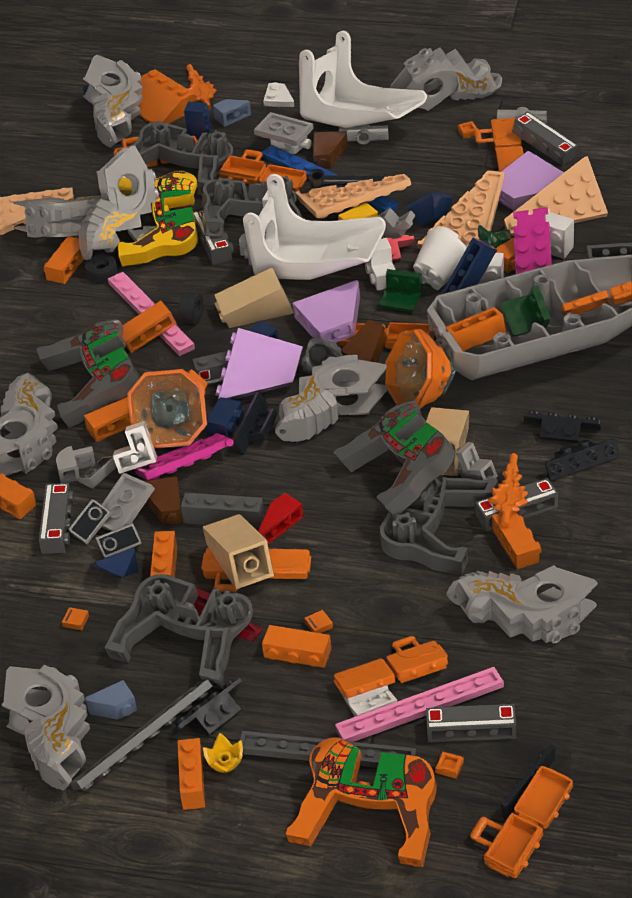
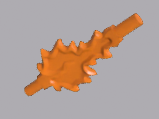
(202, 91)
(509, 494)

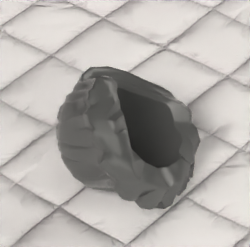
(318, 351)

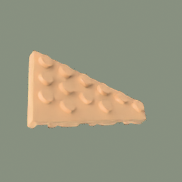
(570, 195)
(332, 199)
(474, 208)
(15, 214)

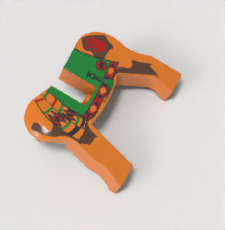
(399, 784)

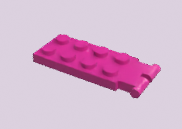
(532, 240)
(183, 456)

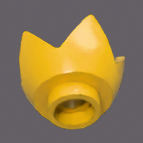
(223, 751)

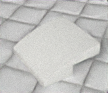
(370, 701)

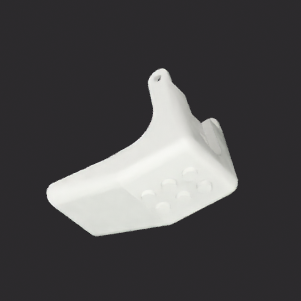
(344, 97)
(304, 247)

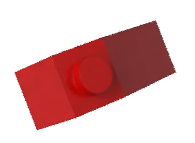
(280, 516)

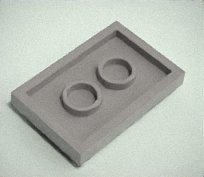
(283, 129)
(126, 501)

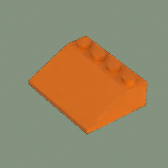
(163, 98)

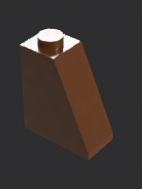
(329, 147)
(367, 342)
(165, 500)

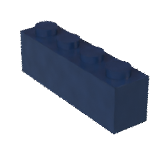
(471, 266)

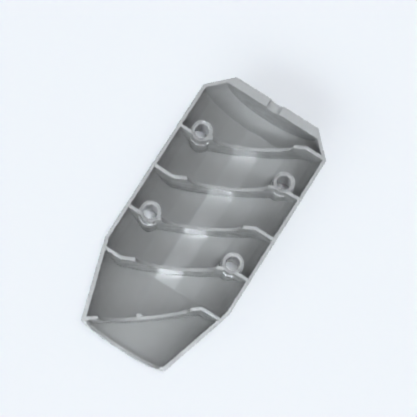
(564, 334)

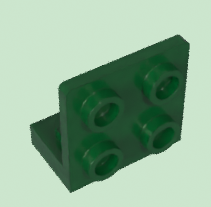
(401, 290)
(524, 311)

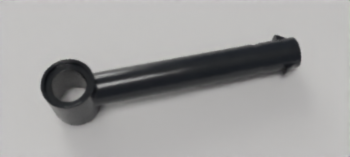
(319, 180)

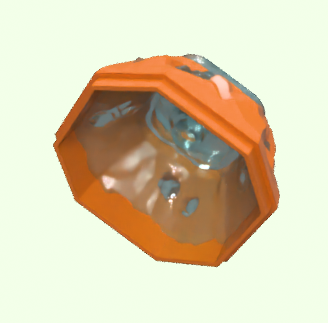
(417, 369)
(149, 403)

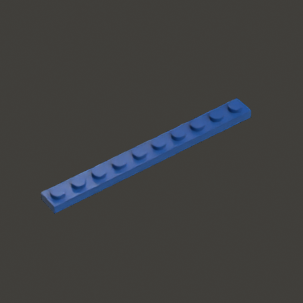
(286, 159)

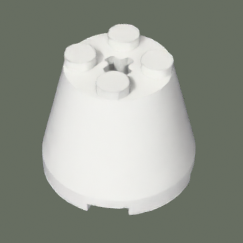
(439, 256)

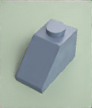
(231, 111)
(112, 702)

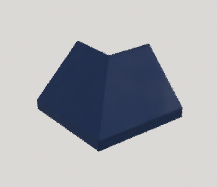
(430, 207)
(118, 565)

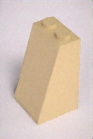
(253, 300)
(454, 426)
(239, 550)

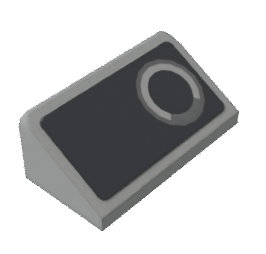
(98, 472)
(89, 521)
(118, 540)

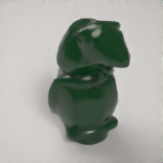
(494, 239)

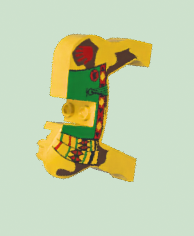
(175, 229)

